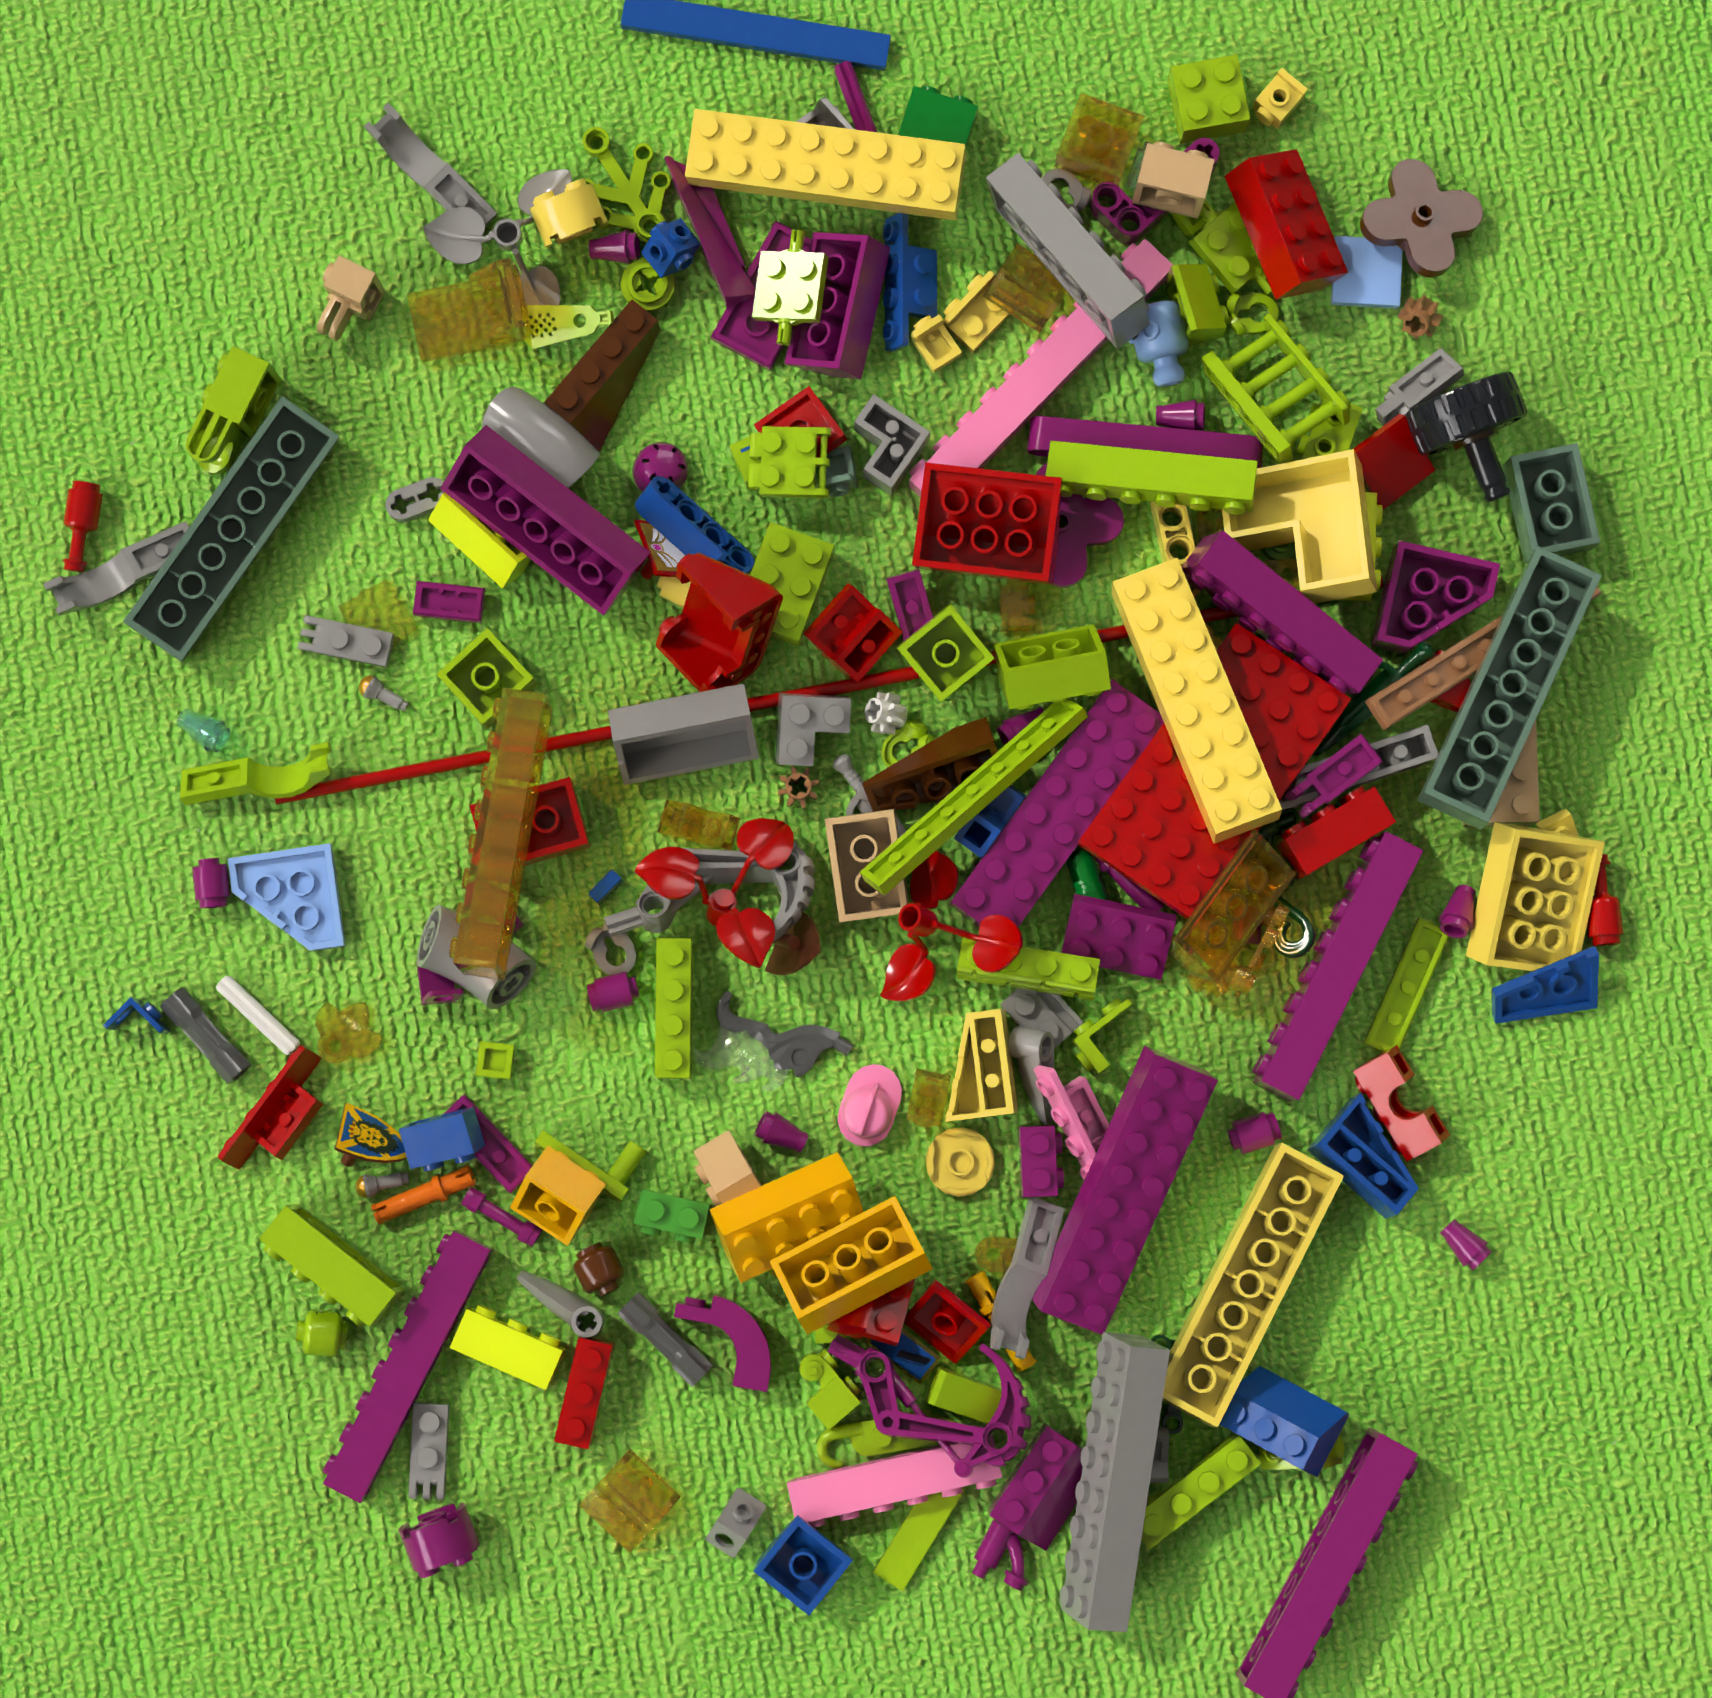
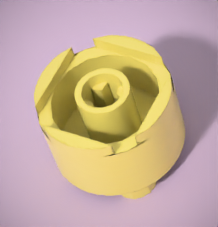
(568, 213)

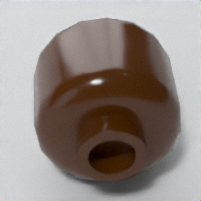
(598, 1269)

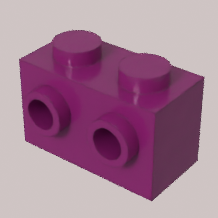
(1038, 1161)

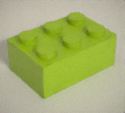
(797, 569)
(1052, 667)

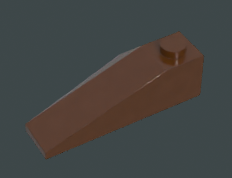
(933, 769)

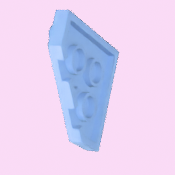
(294, 892)

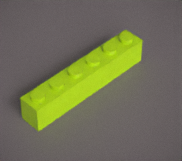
(1153, 476)

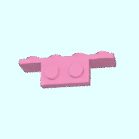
(1076, 1112)

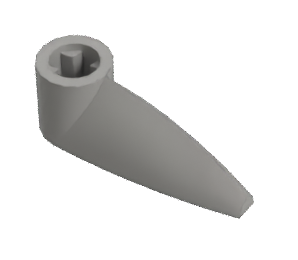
(1032, 1049)
(563, 1303)

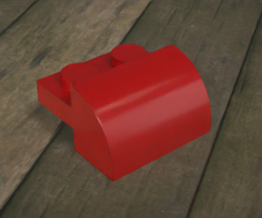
(852, 633)
(878, 1319)

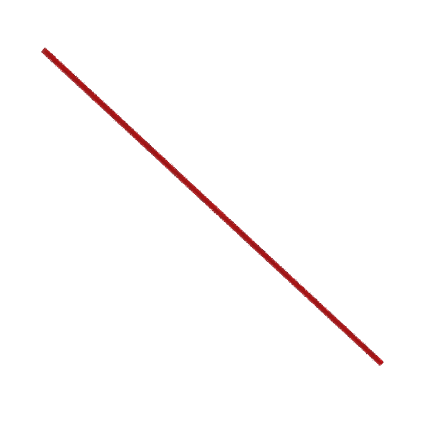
(604, 733)

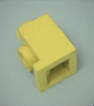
(1288, 89)

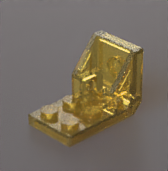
(471, 313)

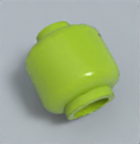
(322, 1333)

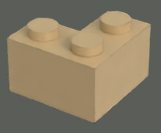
(725, 1169)

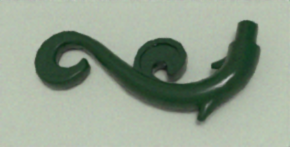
(1281, 944)

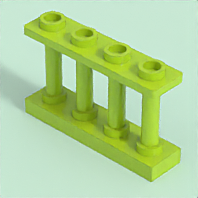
(1260, 419)

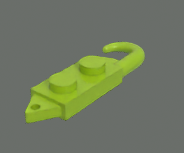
(868, 1439)

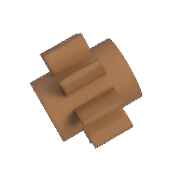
(1420, 316)
(795, 778)

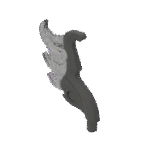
(763, 1053)

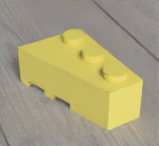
(984, 1069)

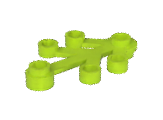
(627, 191)

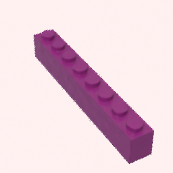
(407, 1366)

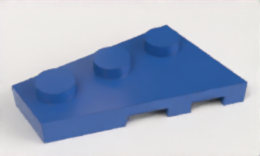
(1551, 990)

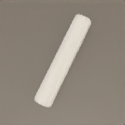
(258, 1015)

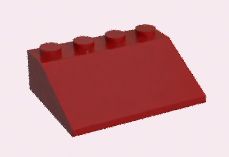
(988, 523)

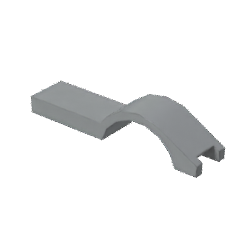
(424, 166)
(117, 575)
(1024, 1275)

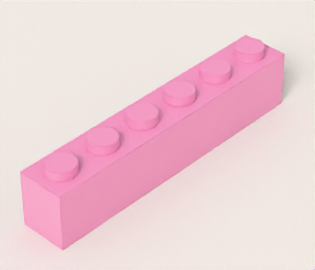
(883, 1482)

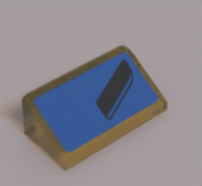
(909, 1355)

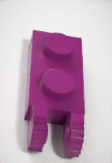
(1337, 773)

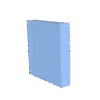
(1371, 276)

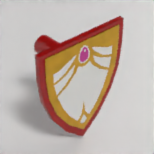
(663, 554)

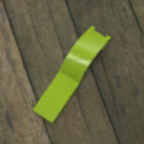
(247, 776)

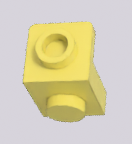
(934, 342)

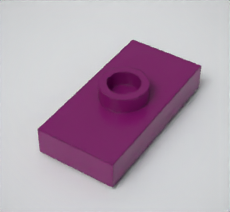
(449, 602)

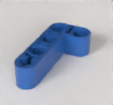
(689, 525)

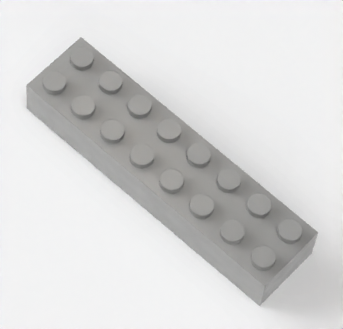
(1114, 1481)

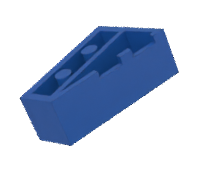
(1361, 1153)

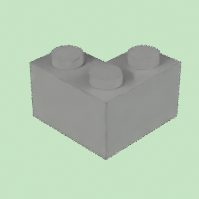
(897, 439)
(803, 716)

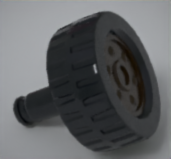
(1469, 420)

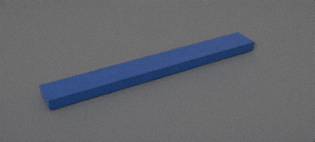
(757, 32)

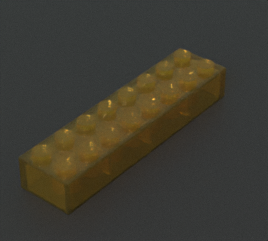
(502, 834)

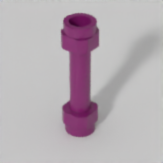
(476, 1201)

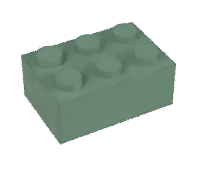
(1551, 501)

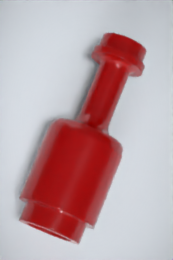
(81, 516)
(1605, 913)

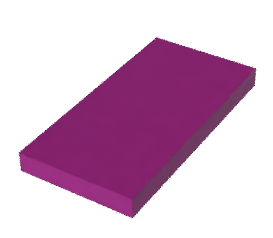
(738, 328)

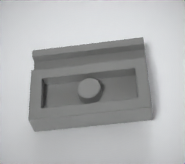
(1042, 1012)

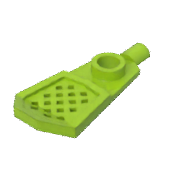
(565, 322)

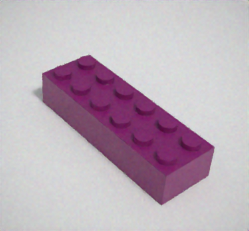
(544, 519)
(1279, 613)

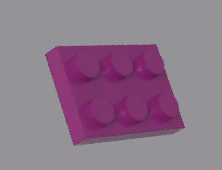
(1119, 935)

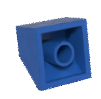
(802, 1564)

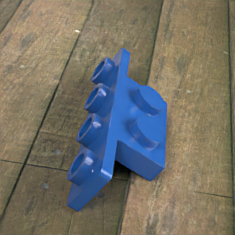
(908, 283)

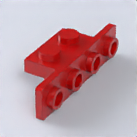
(279, 1113)

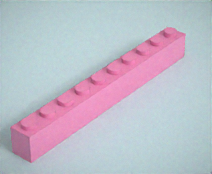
(1039, 378)

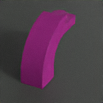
(748, 1336)

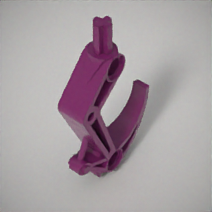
(888, 1390)

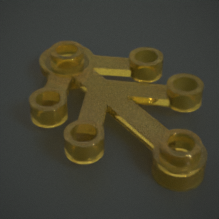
(1243, 978)

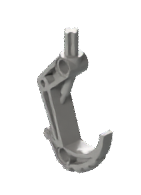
(723, 868)

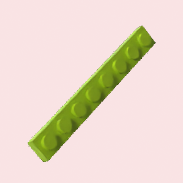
(972, 795)

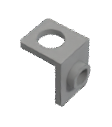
(736, 1522)

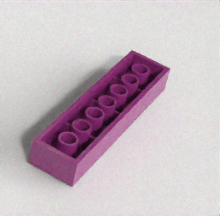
(1059, 808)
(1337, 965)
(1124, 1189)
(1326, 1566)

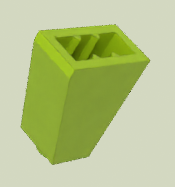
(963, 1395)

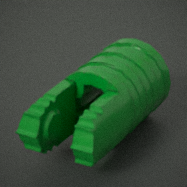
(1086, 877)

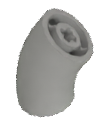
(540, 434)
(434, 956)

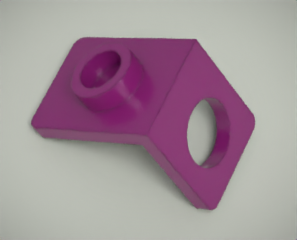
(436, 988)

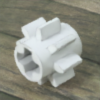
(885, 713)

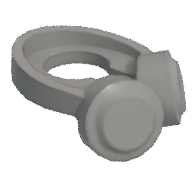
(1079, 193)
(596, 944)

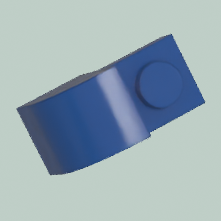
(988, 824)

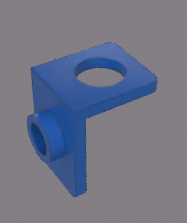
(147, 1010)

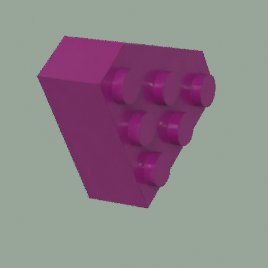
(1428, 593)

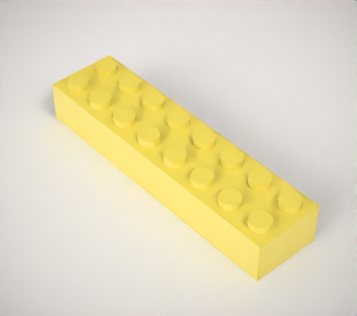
(825, 164)
(1196, 701)
(1248, 1283)

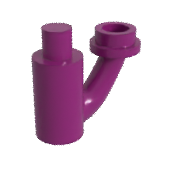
(991, 1550)

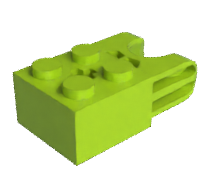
(231, 409)

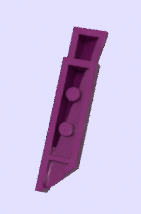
(714, 235)

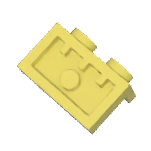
(974, 316)

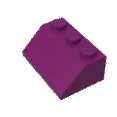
(1040, 1488)

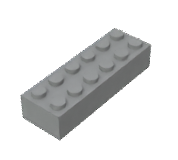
(1069, 250)

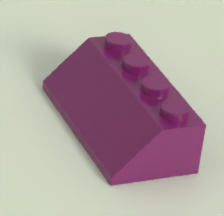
(848, 310)

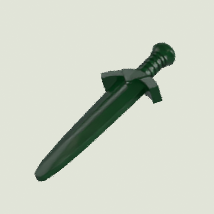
(1357, 711)

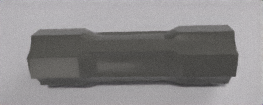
(221, 1054)
(647, 1321)

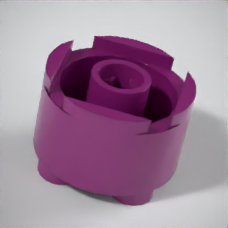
(439, 1539)

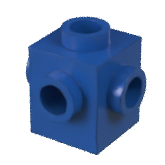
(670, 247)

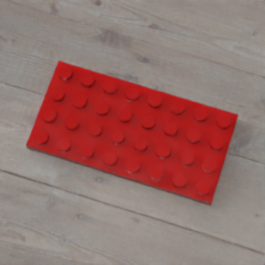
(1152, 819)

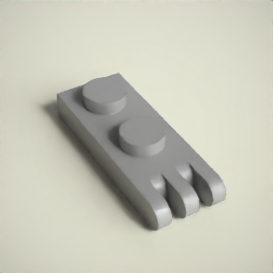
(347, 641)
(429, 1449)

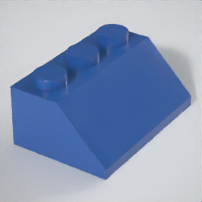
(1284, 1419)

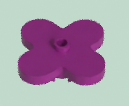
(1087, 525)

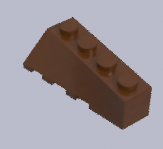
(606, 374)

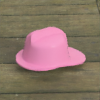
(869, 1105)

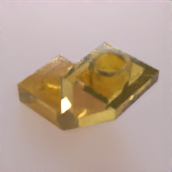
(698, 825)

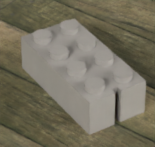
(683, 734)

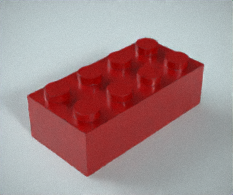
(1286, 223)

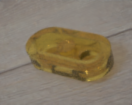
(1006, 1250)

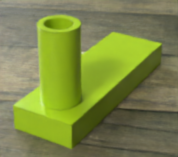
(616, 1176)

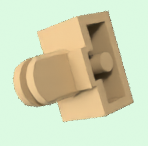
(350, 292)

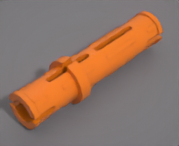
(437, 1189)

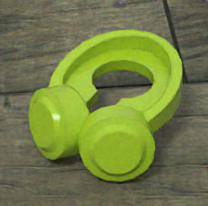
(1243, 303)
(911, 730)

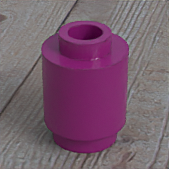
(211, 883)
(612, 992)
(1254, 1132)

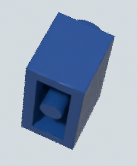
(442, 1138)

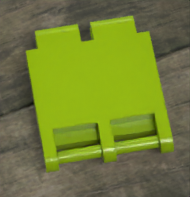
(789, 462)

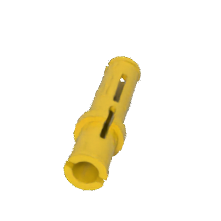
(985, 1296)

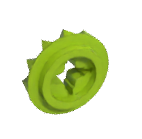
(632, 283)

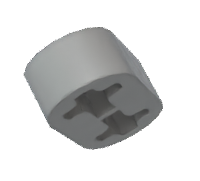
(410, 493)

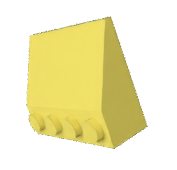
(1533, 897)

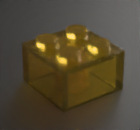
(1098, 140)

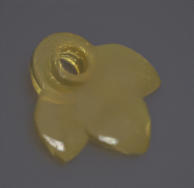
(347, 1027)

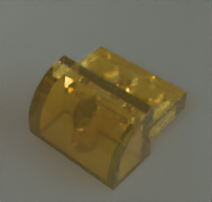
(629, 1500)

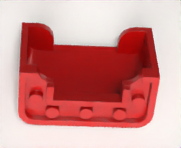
(721, 624)

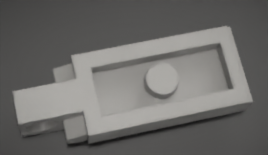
(1419, 385)

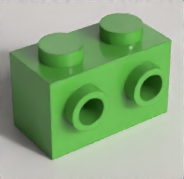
(672, 1214)

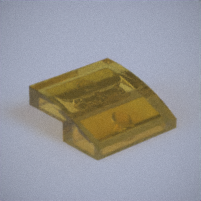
(1025, 289)

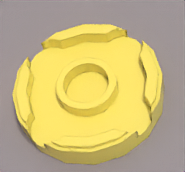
(960, 1161)

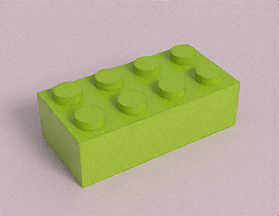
(332, 1265)

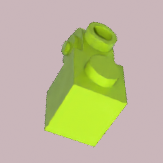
(836, 1395)

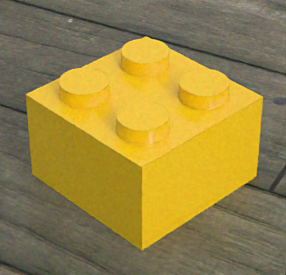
(557, 1195)

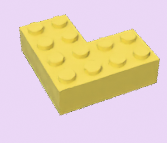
(1324, 512)

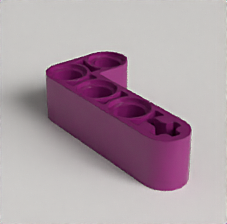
(1142, 215)

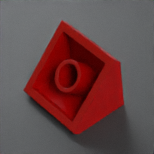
(946, 1321)

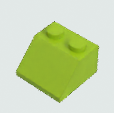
(1196, 294)

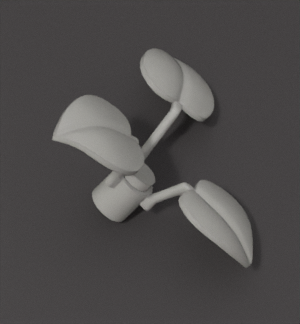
(460, 231)

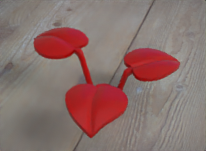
(744, 933)
(908, 970)

